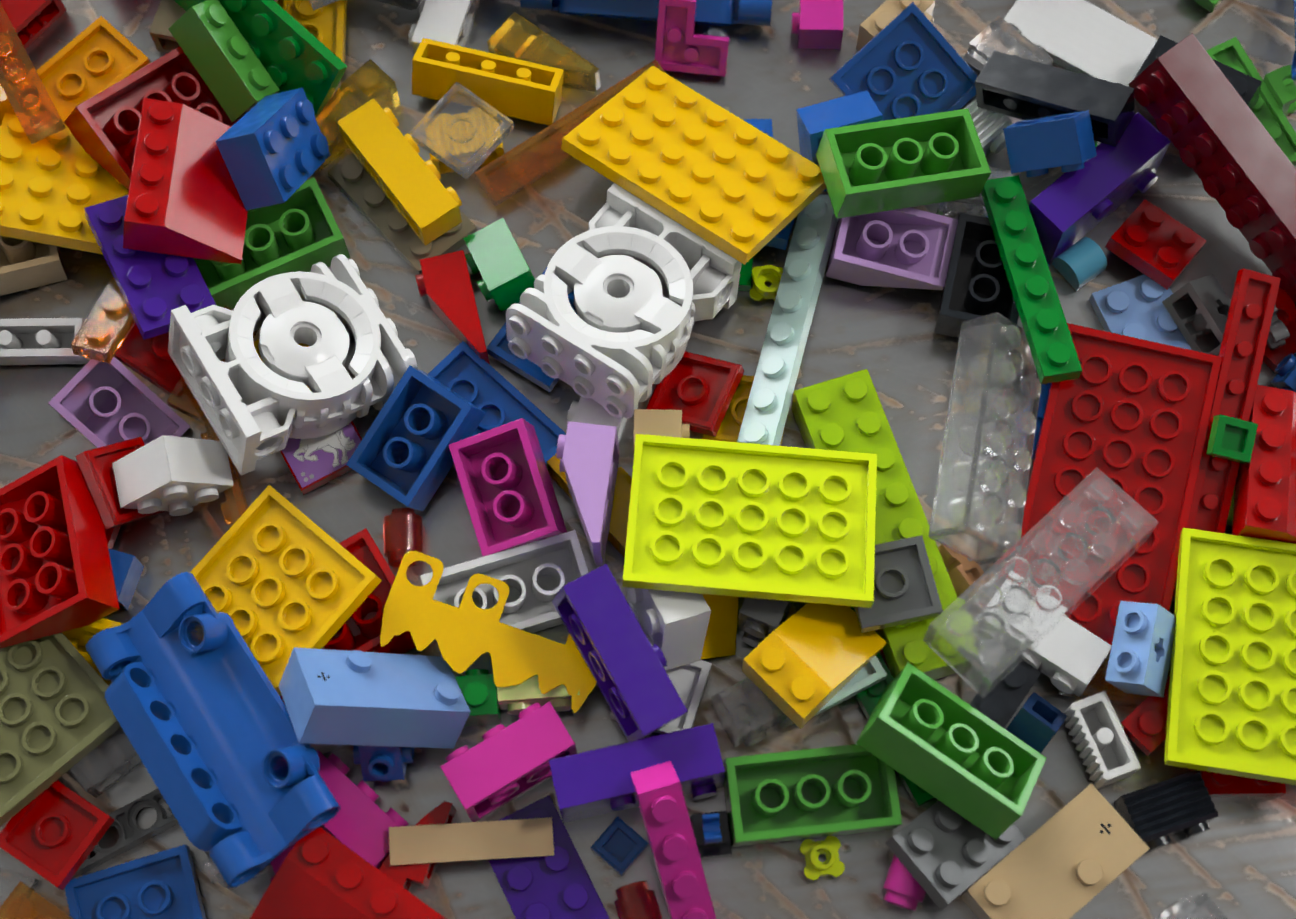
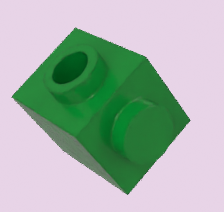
(481, 697)

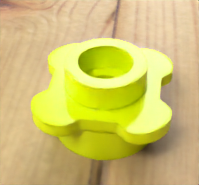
(760, 276)
(816, 868)

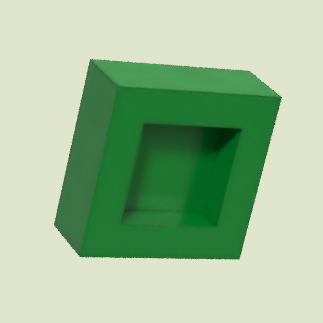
(1232, 439)

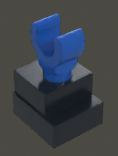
(712, 834)

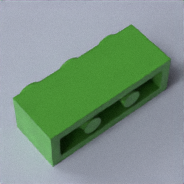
(223, 58)

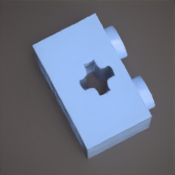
(1141, 649)

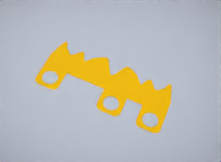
(471, 631)

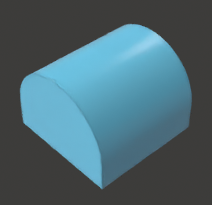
(1081, 262)

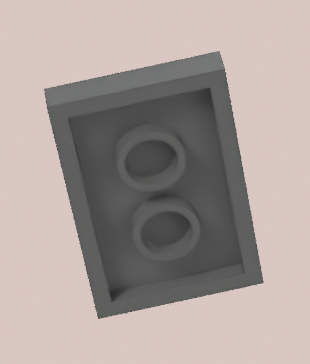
(949, 851)

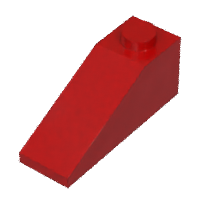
(452, 298)

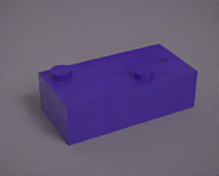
(1089, 195)
(619, 654)
(601, 778)

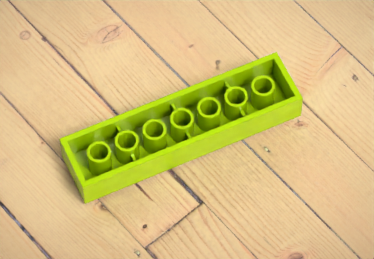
(850, 418)

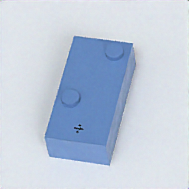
(372, 699)

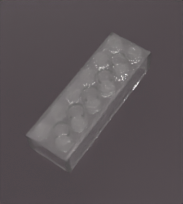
(987, 441)
(1039, 582)

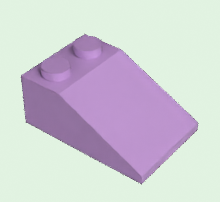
(893, 249)
(114, 406)
(590, 462)

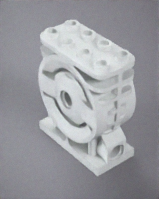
(630, 341)
(266, 403)

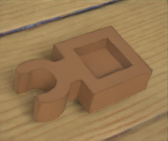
(961, 570)

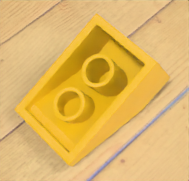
(810, 659)

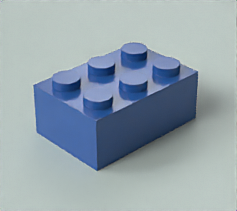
(274, 149)
(411, 436)

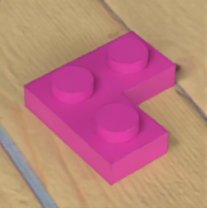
(683, 50)

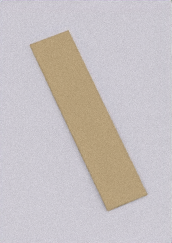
(471, 841)

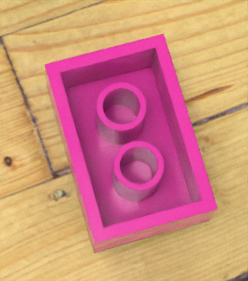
(507, 487)
(508, 760)

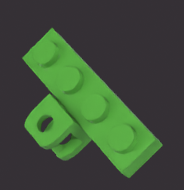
(1275, 98)

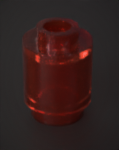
(402, 534)
(637, 902)

